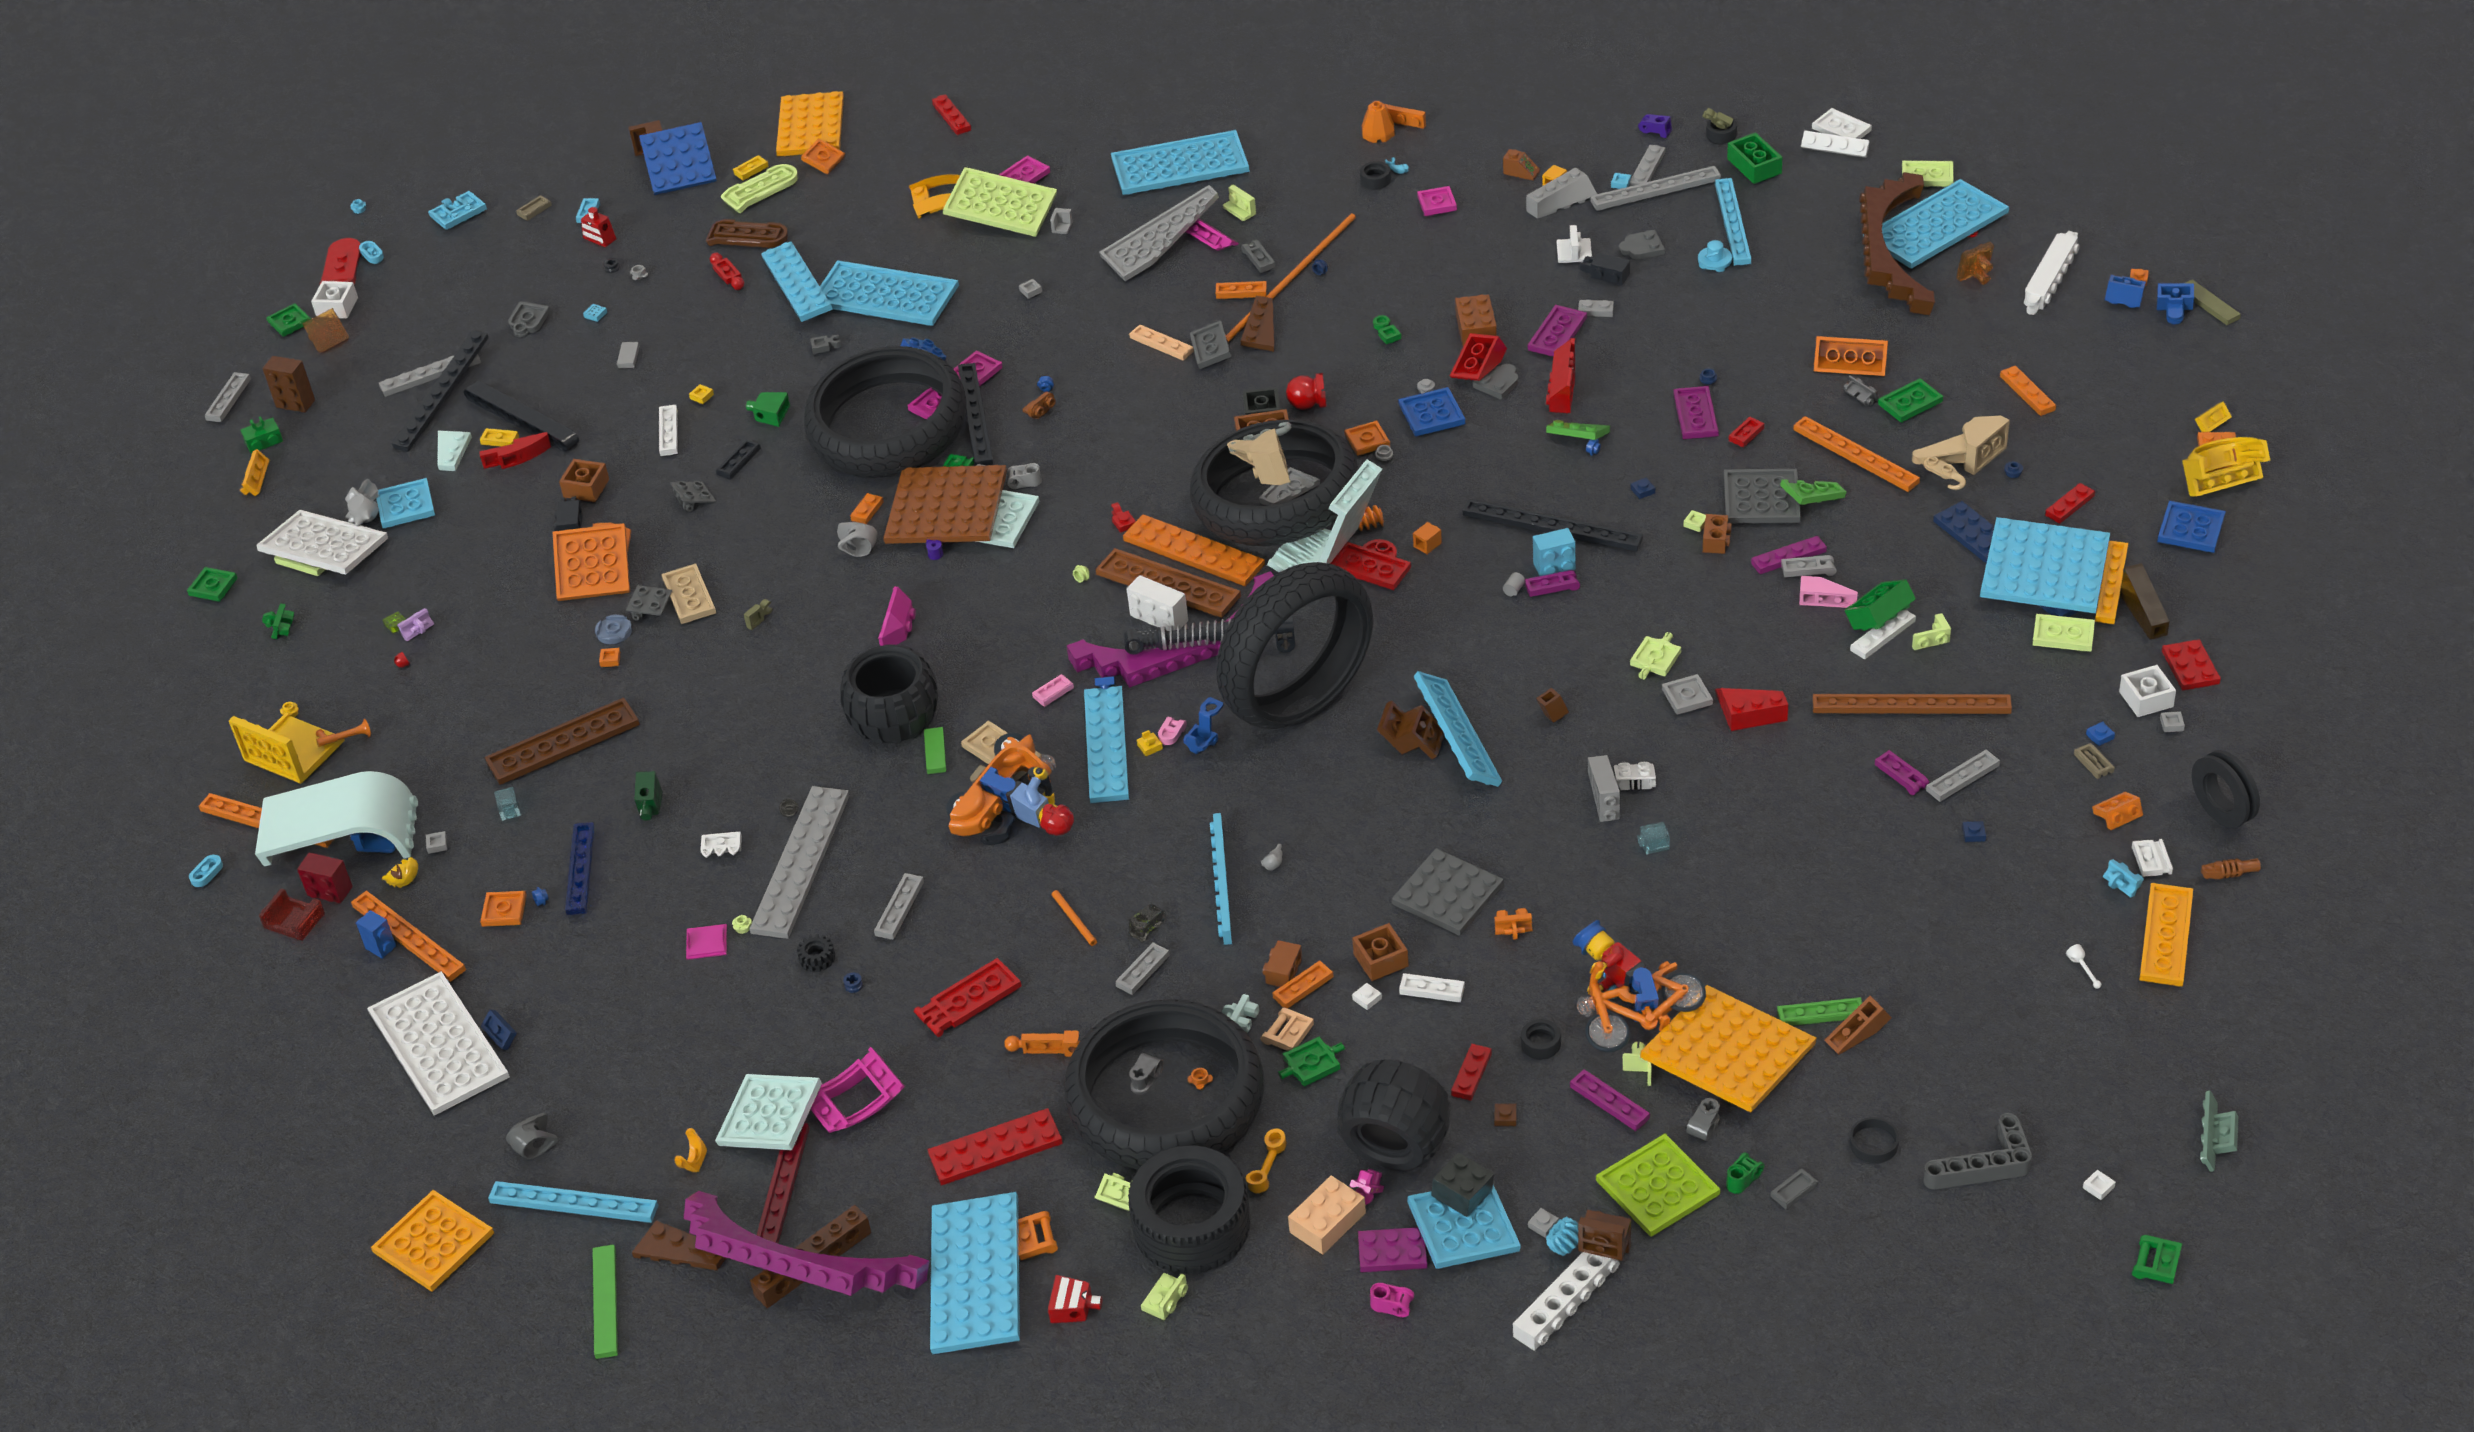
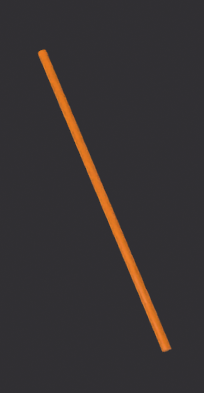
(1296, 271)

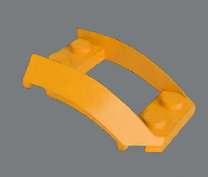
(922, 201)

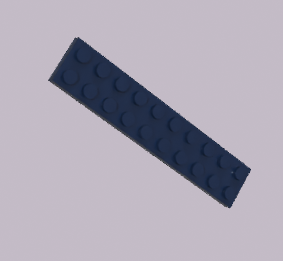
(1976, 535)

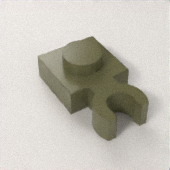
(1719, 119)
(755, 615)

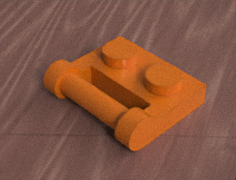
(1028, 1240)

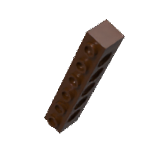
(830, 1240)

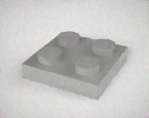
(1687, 694)

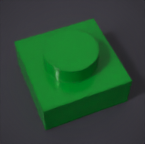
(1389, 334)

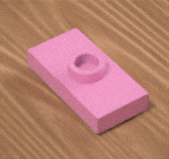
(1052, 690)

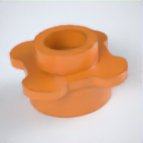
(1200, 1073)

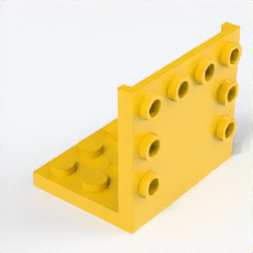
(285, 748)

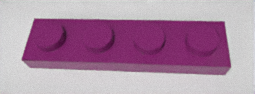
(1772, 560)
(1610, 1100)

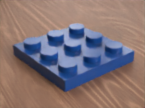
(1431, 411)
(2191, 526)

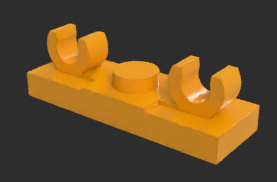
(255, 473)

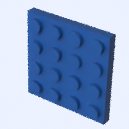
(677, 158)

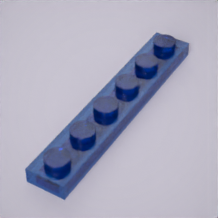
(579, 868)

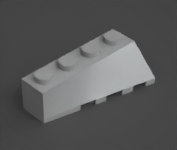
(1560, 193)

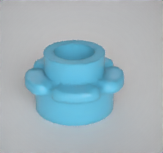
(358, 206)

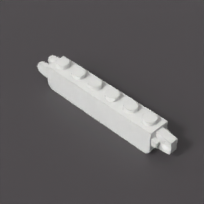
(2050, 271)

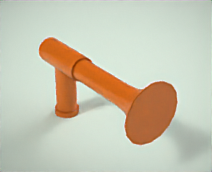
(327, 739)

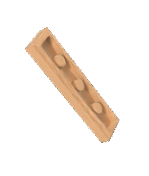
(1161, 342)

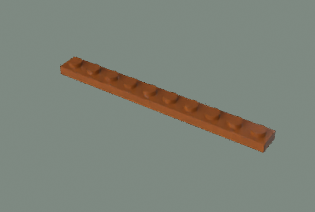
(1913, 703)

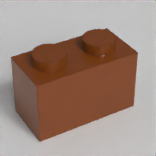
(1282, 963)

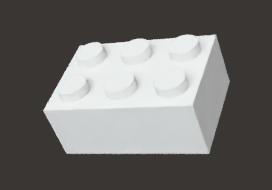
(1157, 603)

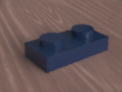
(498, 1029)

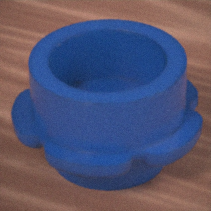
(1045, 383)
(1593, 447)
(540, 896)

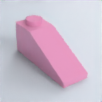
(1822, 592)

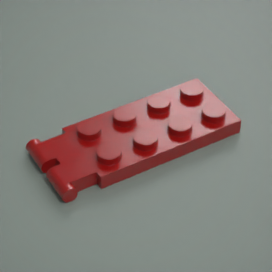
(968, 997)

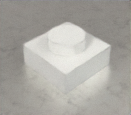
(1367, 996)
(2099, 1184)

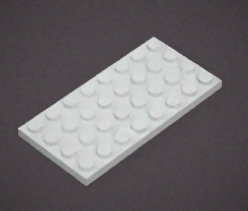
(438, 1043)

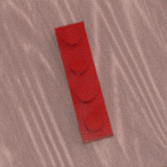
(951, 114)

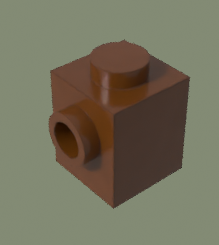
(1552, 705)

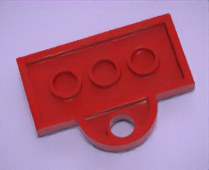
(1373, 564)

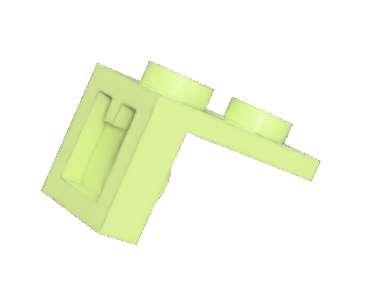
(1937, 636)

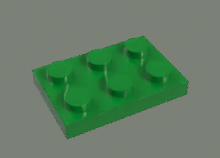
(1910, 400)

